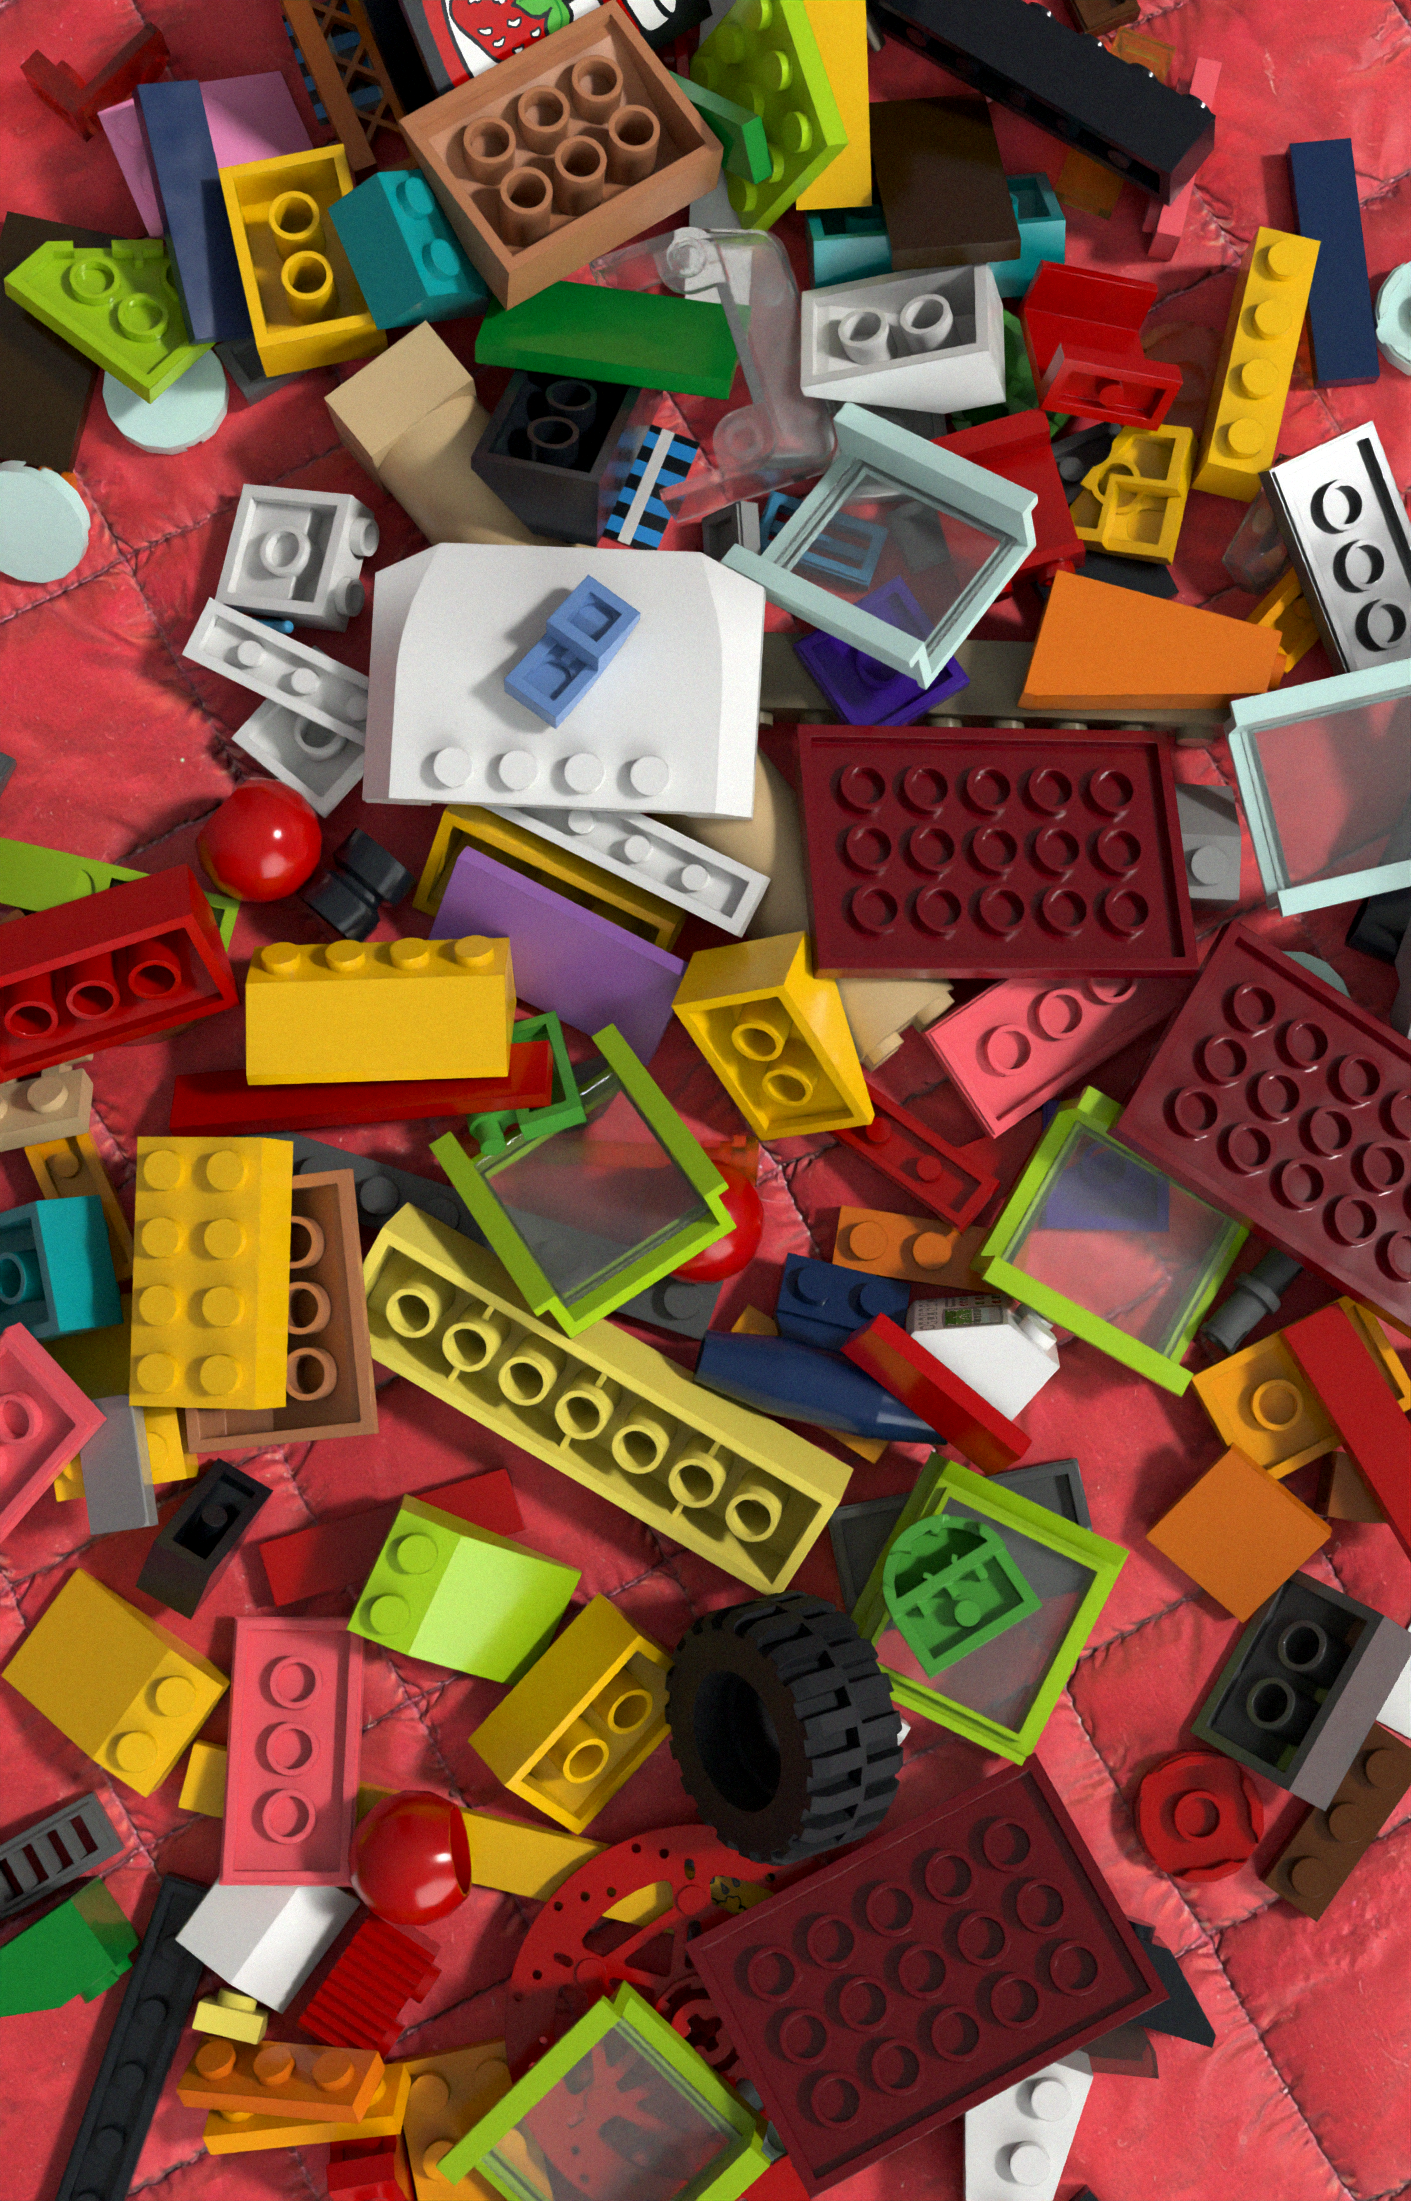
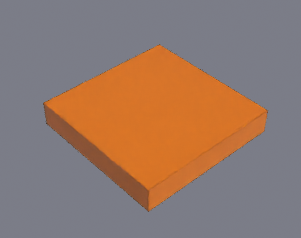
(1238, 1532)

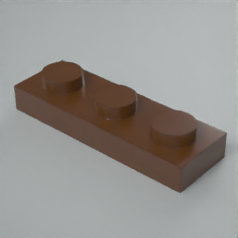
(1330, 1843)

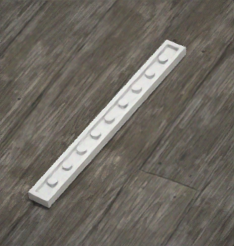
(614, 840)

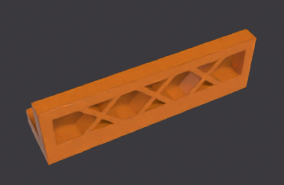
(334, 92)

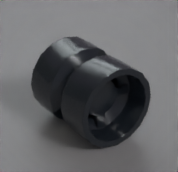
(357, 887)

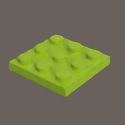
(772, 66)

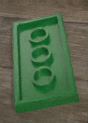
(614, 339)

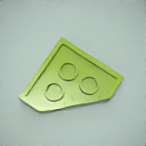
(112, 308)

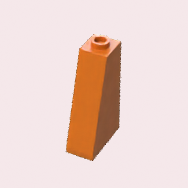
(1139, 651)

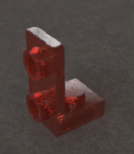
(79, 103)

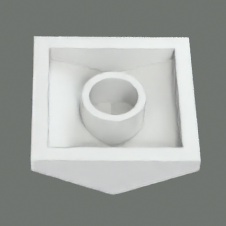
(302, 754)
(266, 1935)

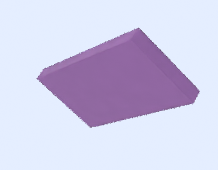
(564, 953)

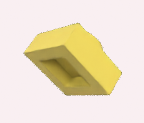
(232, 2016)

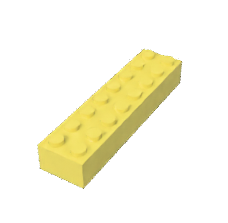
(597, 1405)

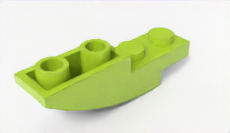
(45, 878)

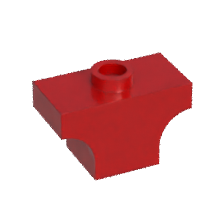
(370, 2170)

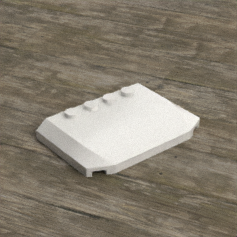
(655, 732)

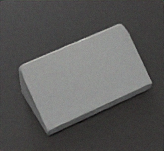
(118, 1470)

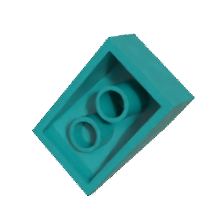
(407, 252)
(57, 1269)

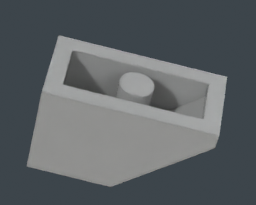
(1210, 845)

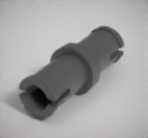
(1254, 1296)

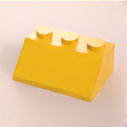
(581, 1716)

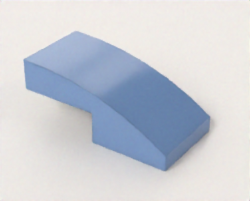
(573, 652)

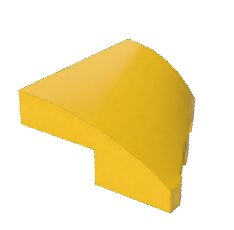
(1138, 494)

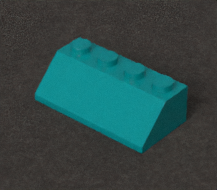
(853, 246)

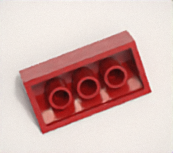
(109, 971)

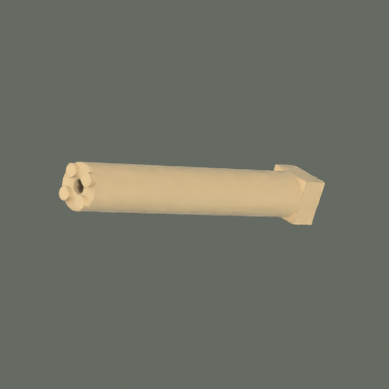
(413, 431)

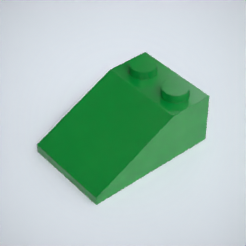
(67, 1953)

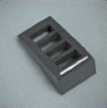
(99, 1827)

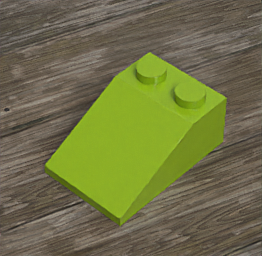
(461, 1595)

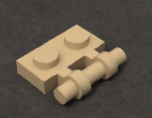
(46, 1106)

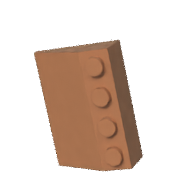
(562, 153)
(328, 1333)

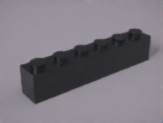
(1061, 85)

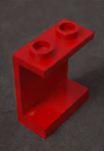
(1088, 347)
(1022, 453)

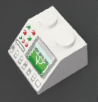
(988, 1344)

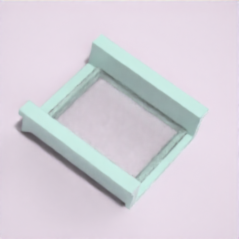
(896, 546)
(1327, 786)

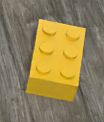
(293, 264)

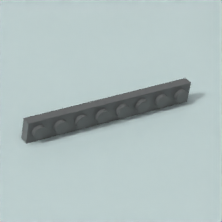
(385, 1190)

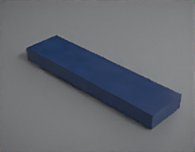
(192, 211)
(1339, 296)

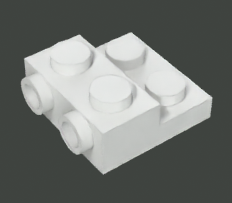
(298, 556)

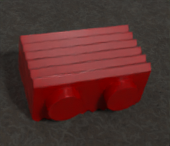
(371, 1986)

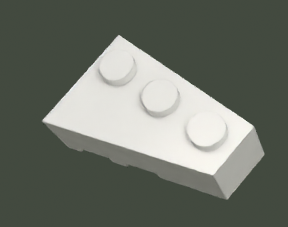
(1024, 2134)

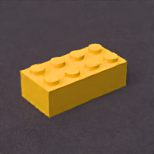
(211, 1272)

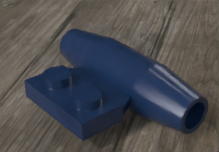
(803, 1369)

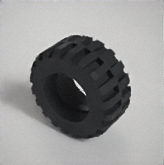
(783, 1727)

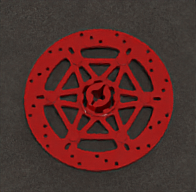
(564, 1930)

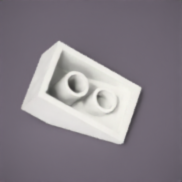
(907, 340)

